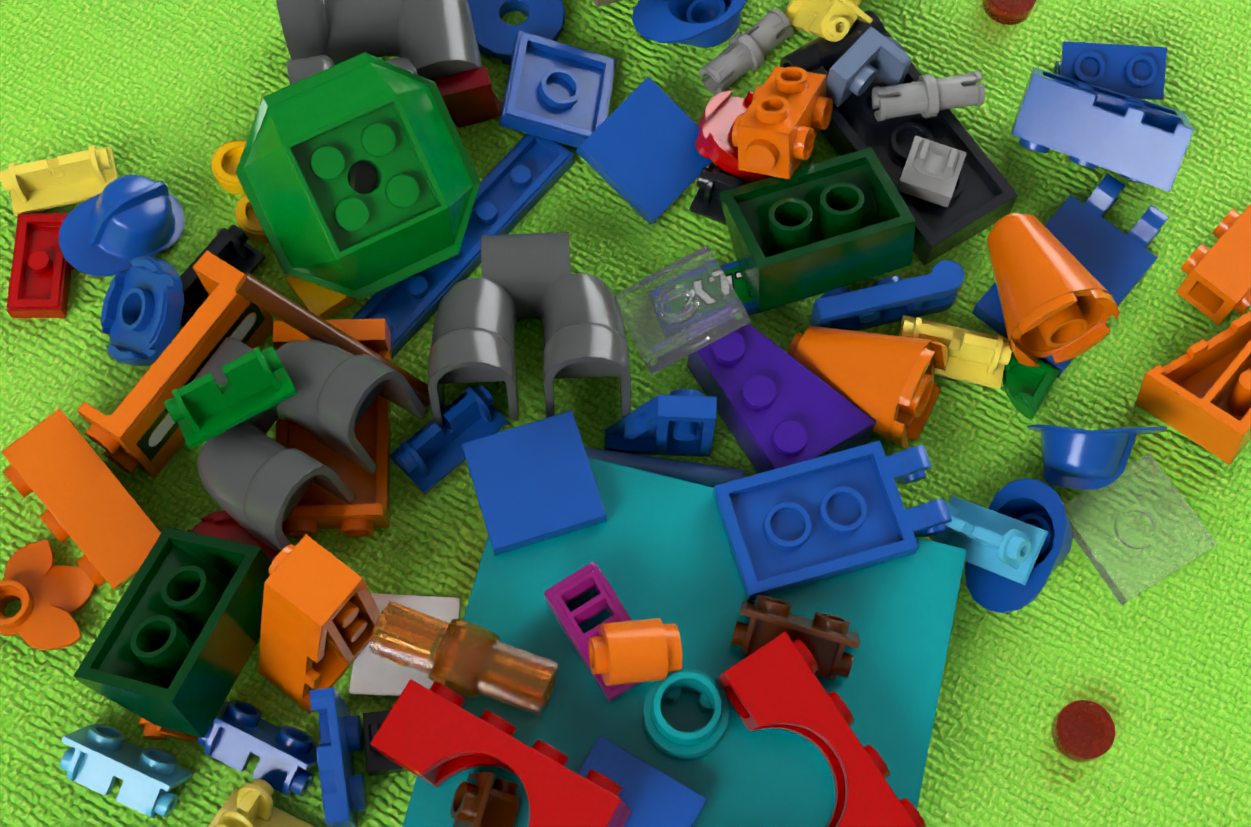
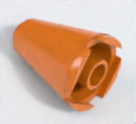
(1045, 293)
(878, 374)

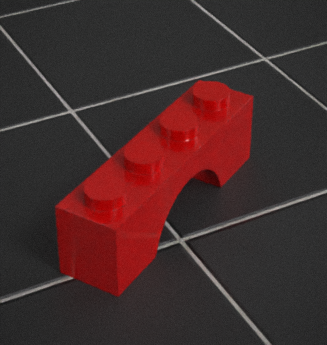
(780, 691)
(439, 738)

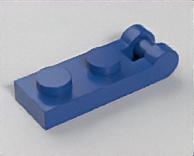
(889, 299)

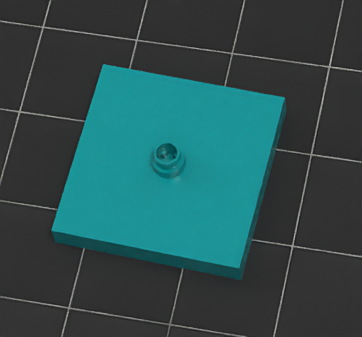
(674, 563)

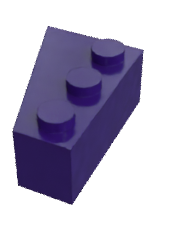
(774, 402)

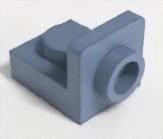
(866, 59)

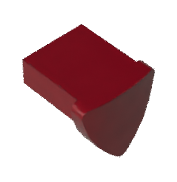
(469, 97)

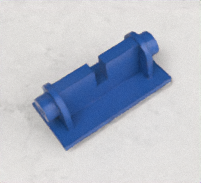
(1116, 67)
(438, 451)
(282, 751)

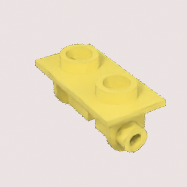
(825, 17)
(59, 180)
(971, 354)

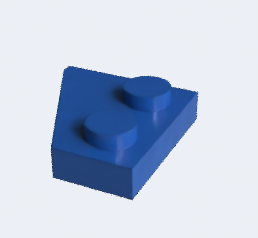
(667, 426)
(339, 737)

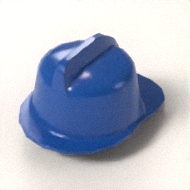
(688, 21)
(121, 223)
(1086, 457)
(1038, 506)

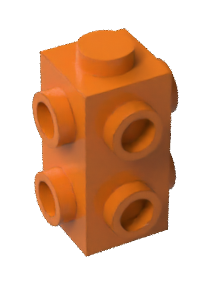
(782, 122)
(1221, 275)

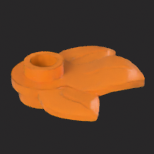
(47, 598)

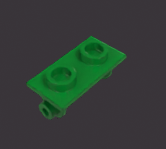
(253, 385)

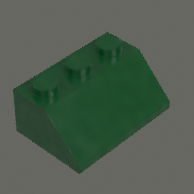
(818, 228)
(181, 631)

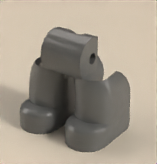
(426, 35)
(527, 280)
(265, 481)

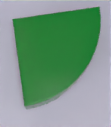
(1028, 385)

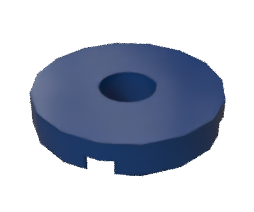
(497, 38)
(142, 311)

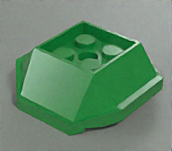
(301, 189)

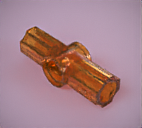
(464, 658)

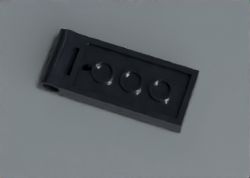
(980, 191)

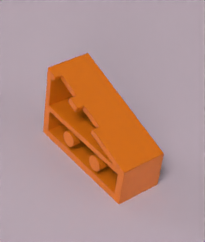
(1207, 391)
(82, 500)
(312, 620)

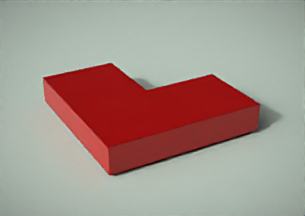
(38, 269)

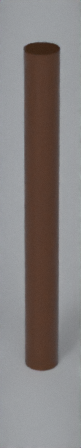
(316, 327)

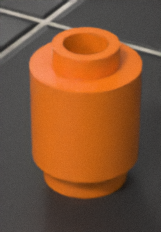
(635, 651)

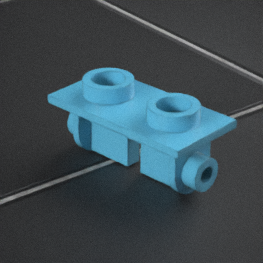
(992, 539)
(101, 755)

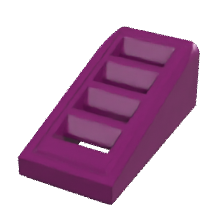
(572, 588)

